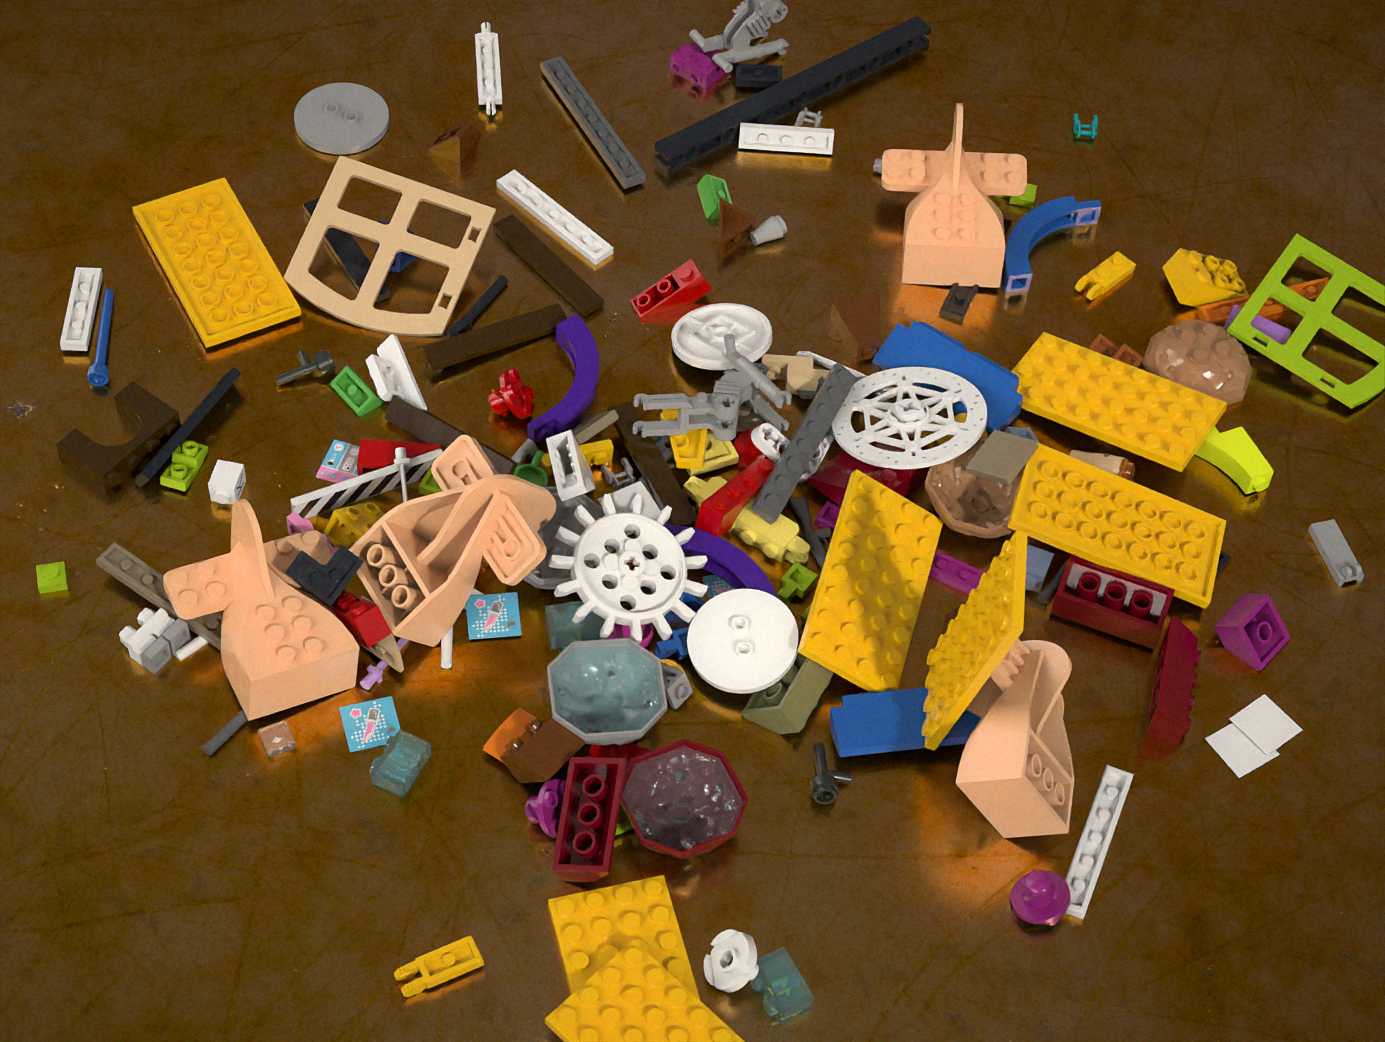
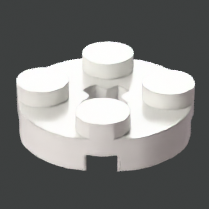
(743, 965)

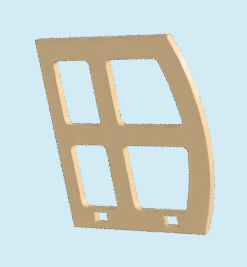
(392, 239)

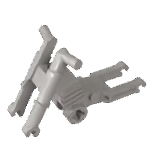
(748, 23)
(721, 408)

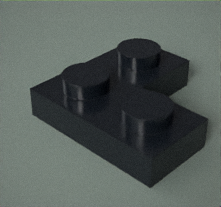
(328, 580)

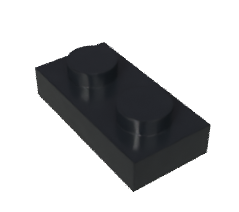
(758, 75)

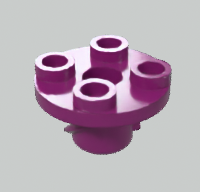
(547, 806)
(1040, 897)

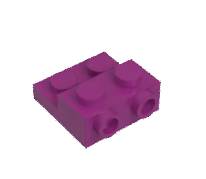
(696, 65)

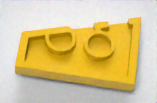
(689, 448)

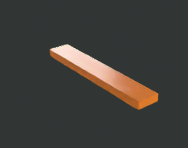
(1219, 311)

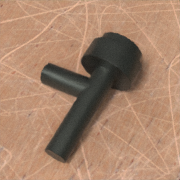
(322, 362)
(825, 786)

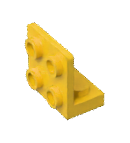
(351, 523)

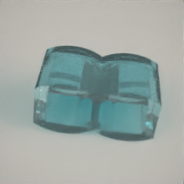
(400, 763)

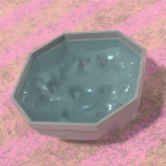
(606, 690)

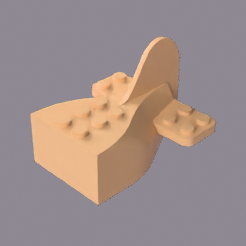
(952, 224)
(431, 548)
(274, 638)
(1019, 753)

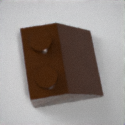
(540, 750)

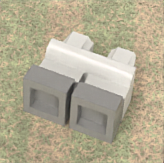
(156, 638)

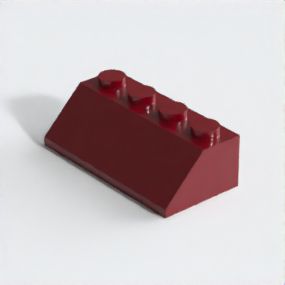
(1112, 601)
(1174, 683)
(589, 818)

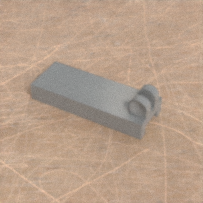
(1335, 552)

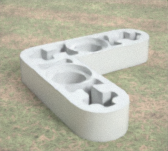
(771, 449)

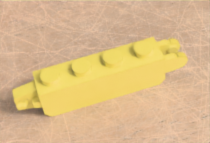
(775, 540)

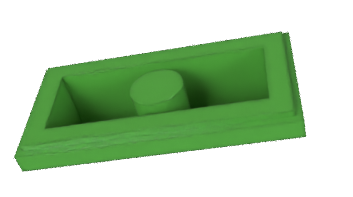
(710, 191)
(356, 391)

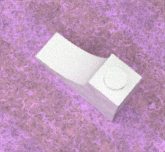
(569, 466)

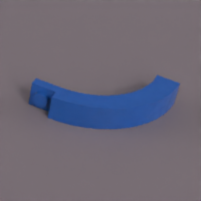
(1035, 225)

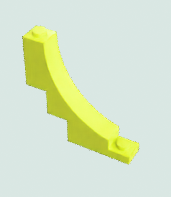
(1237, 457)

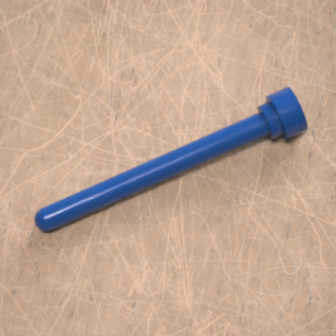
(98, 373)

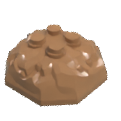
(1200, 359)
(968, 501)

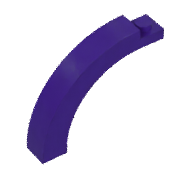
(570, 412)
(724, 560)

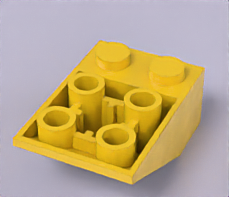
(1202, 278)

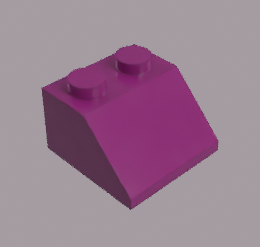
(1253, 630)

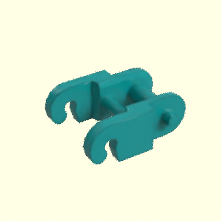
(1077, 127)

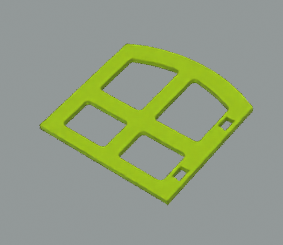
(1315, 316)

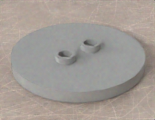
(341, 118)

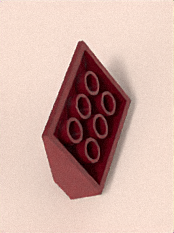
(835, 475)

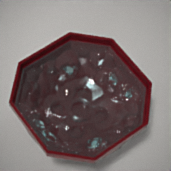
(683, 799)

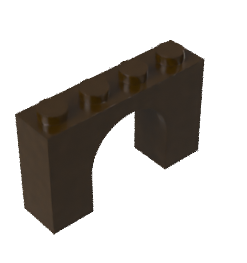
(110, 464)

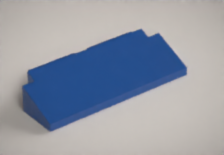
(931, 348)
(889, 723)

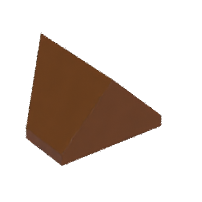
(455, 142)
(732, 227)

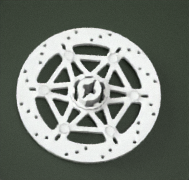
(910, 418)

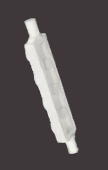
(488, 68)

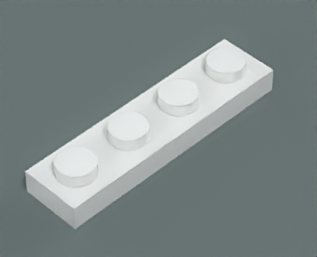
(786, 138)
(81, 309)

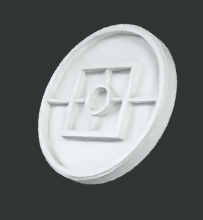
(700, 335)
(743, 641)

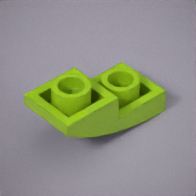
(184, 466)

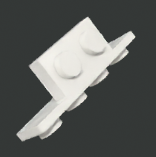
(393, 373)

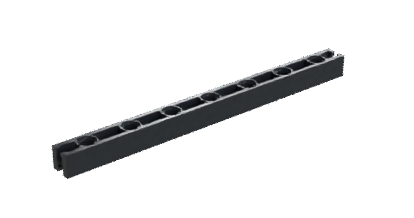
(791, 94)

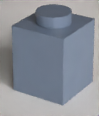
(1037, 567)

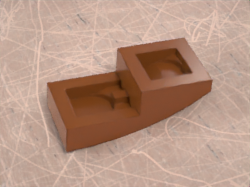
(1123, 354)

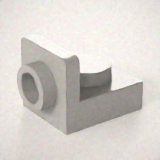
(676, 685)

